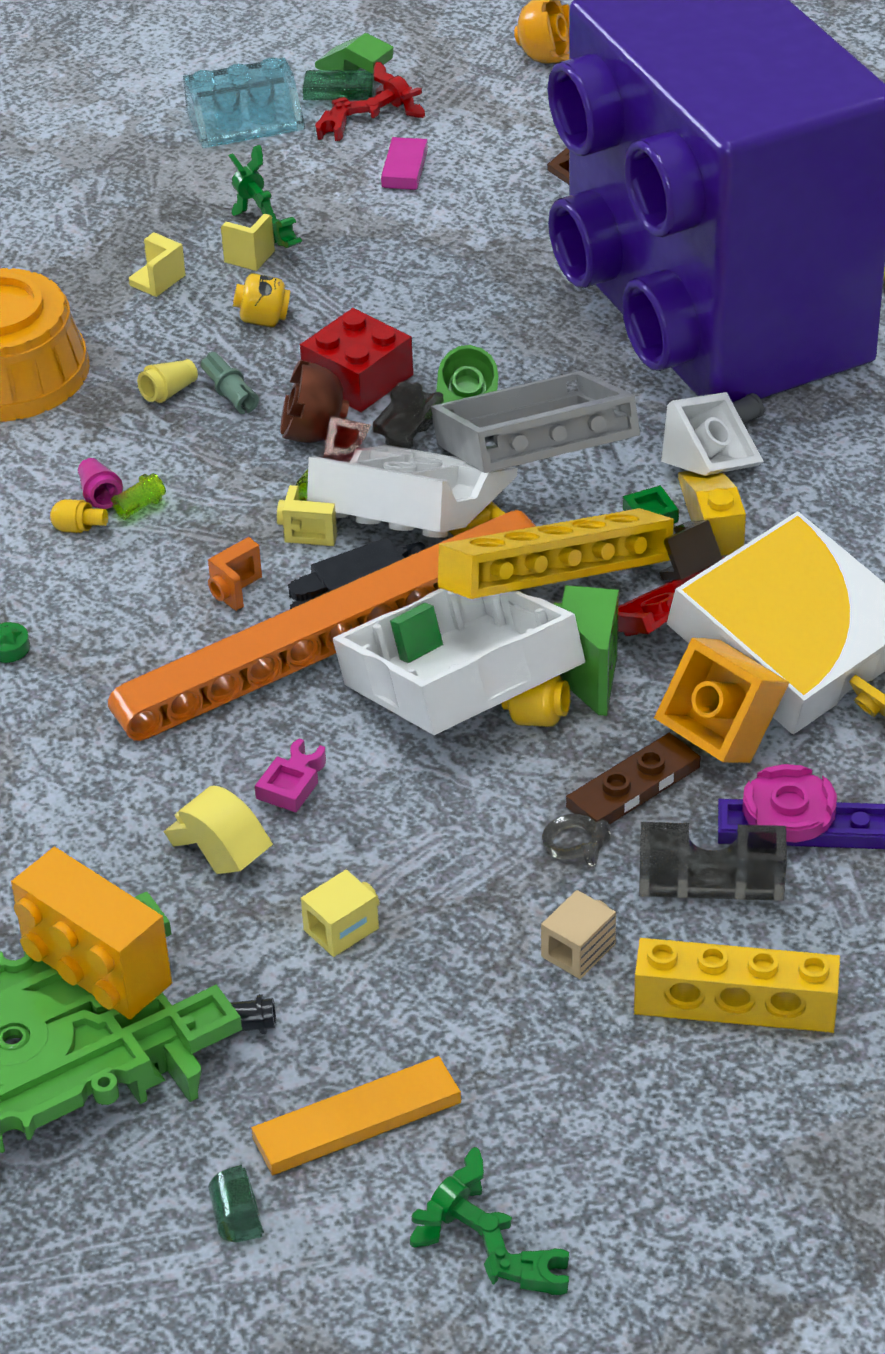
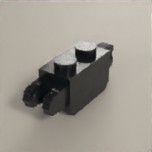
(348, 567)

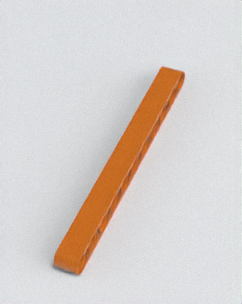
(279, 643)

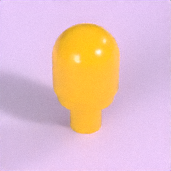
(76, 516)

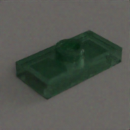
(338, 84)

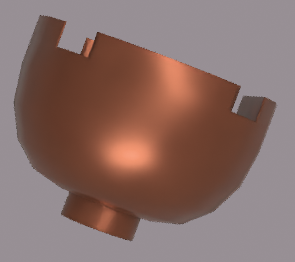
(312, 402)

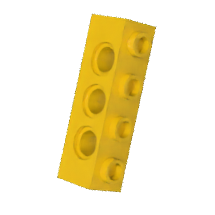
(736, 985)

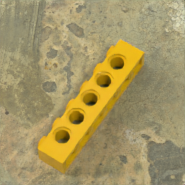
(553, 553)

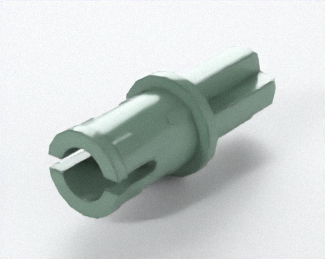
(230, 383)

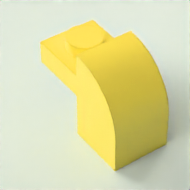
(221, 828)

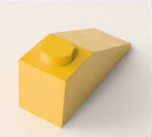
(719, 501)

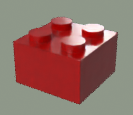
(363, 355)

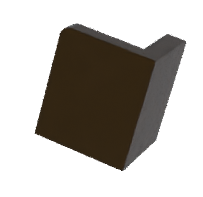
(690, 550)

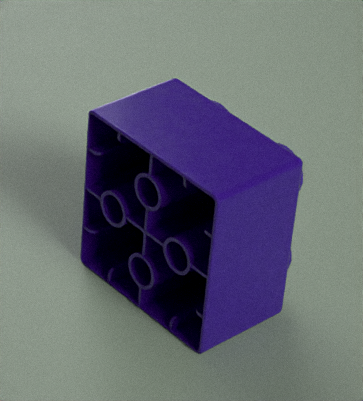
(723, 188)

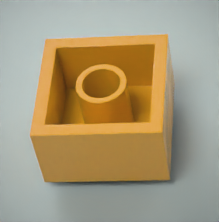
(721, 700)

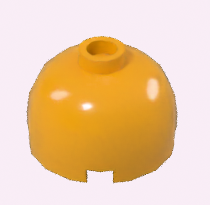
(544, 31)

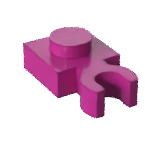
(292, 780)

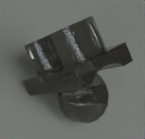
(406, 414)

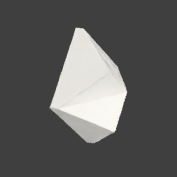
(707, 436)

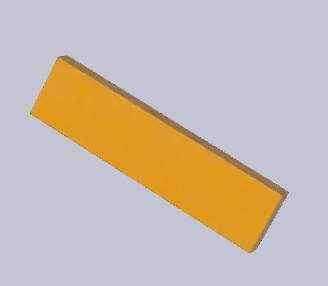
(355, 1115)

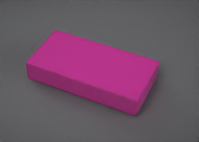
(404, 163)

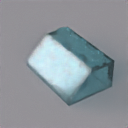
(243, 102)

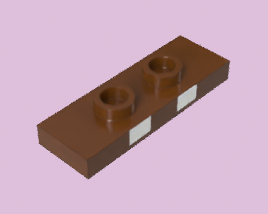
(634, 780)

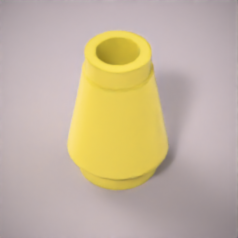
(164, 380)

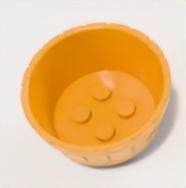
(39, 346)

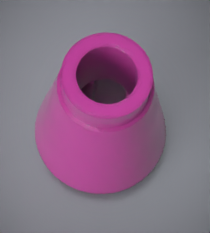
(98, 483)

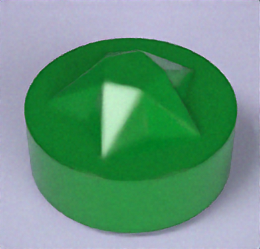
(13, 642)

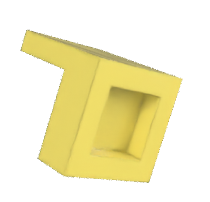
(247, 245)
(163, 265)

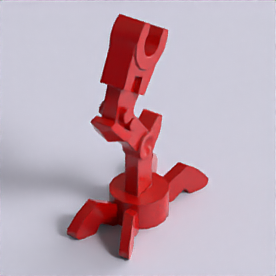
(393, 91)

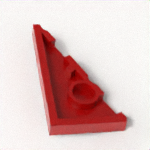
(650, 609)

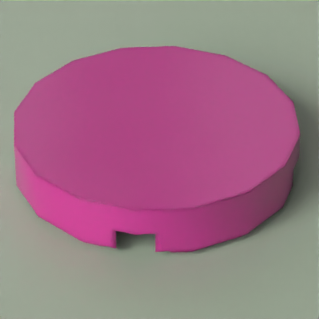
(792, 799)

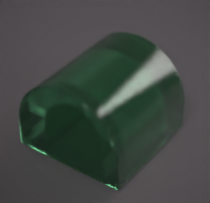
(235, 1205)

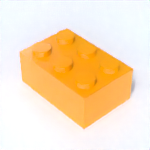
(92, 932)

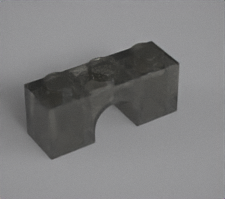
(745, 870)

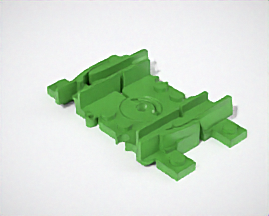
(84, 1049)

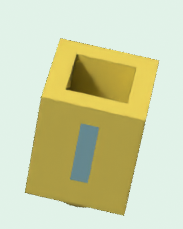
(340, 912)

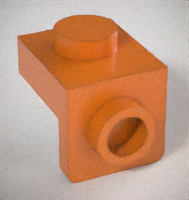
(233, 571)

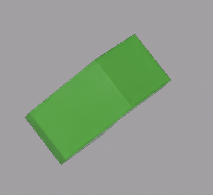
(356, 54)

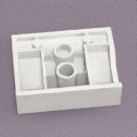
(405, 488)

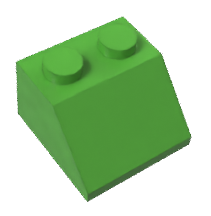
(598, 630)

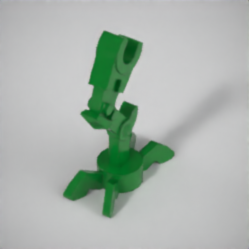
(249, 185)
(451, 1202)

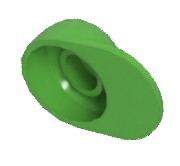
(466, 373)

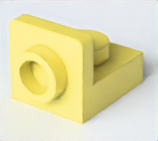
(306, 520)

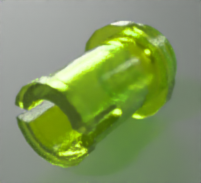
(146, 491)

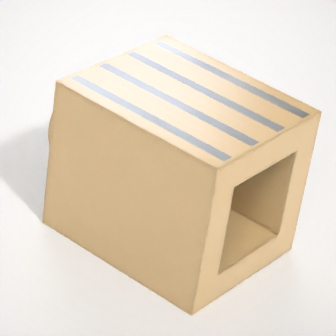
(578, 934)

